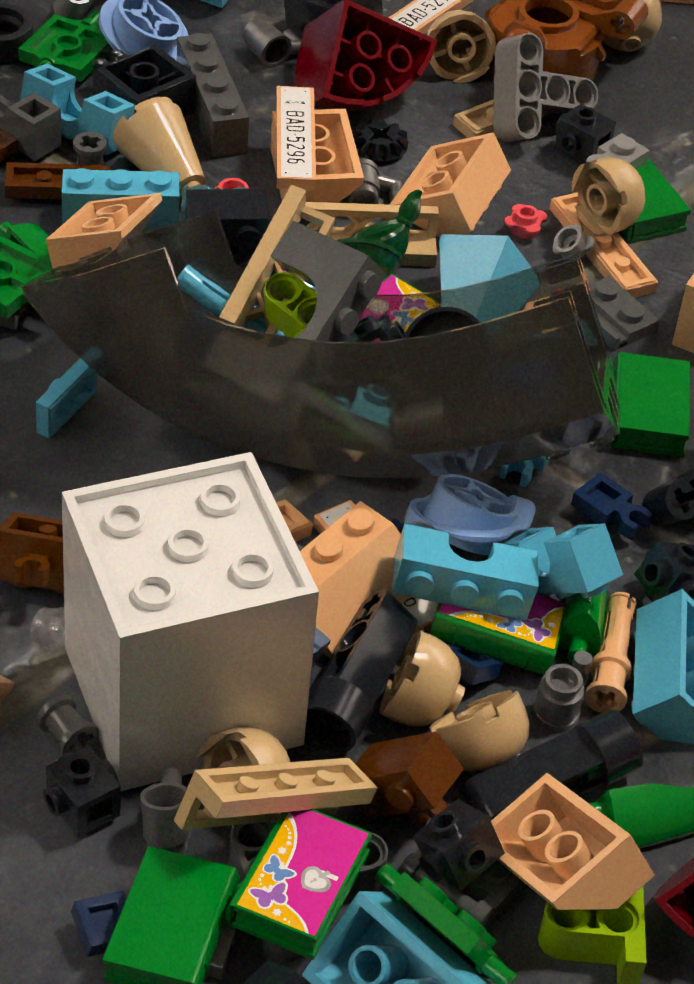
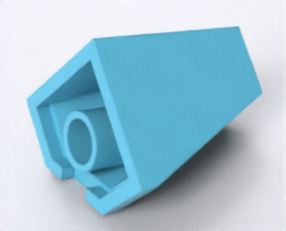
(477, 259)

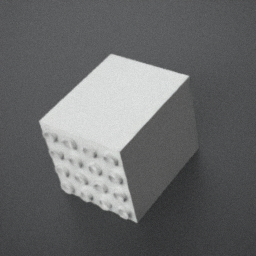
(185, 613)

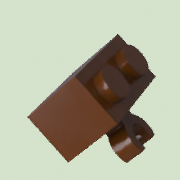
(32, 552)
(409, 776)

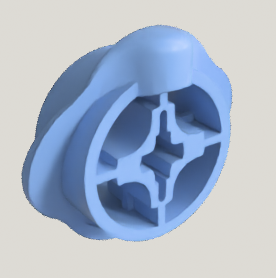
(140, 24)
(470, 513)

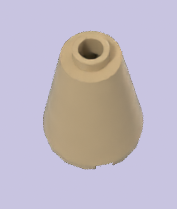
(159, 140)

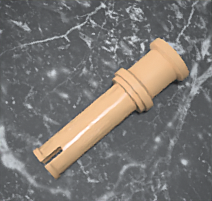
(611, 666)

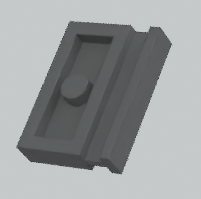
(620, 314)

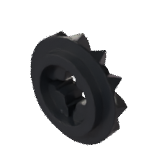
(388, 144)

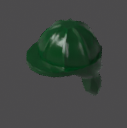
(388, 239)

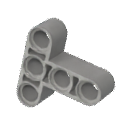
(526, 90)

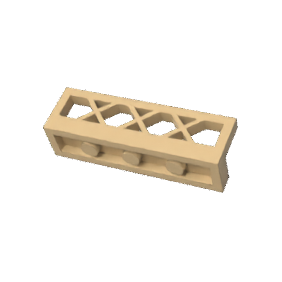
(421, 244)
(261, 265)
(266, 790)

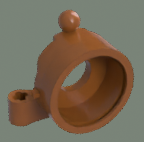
(568, 29)

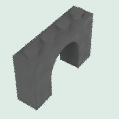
(341, 275)

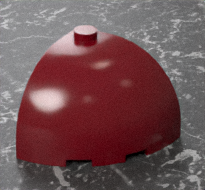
(359, 58)

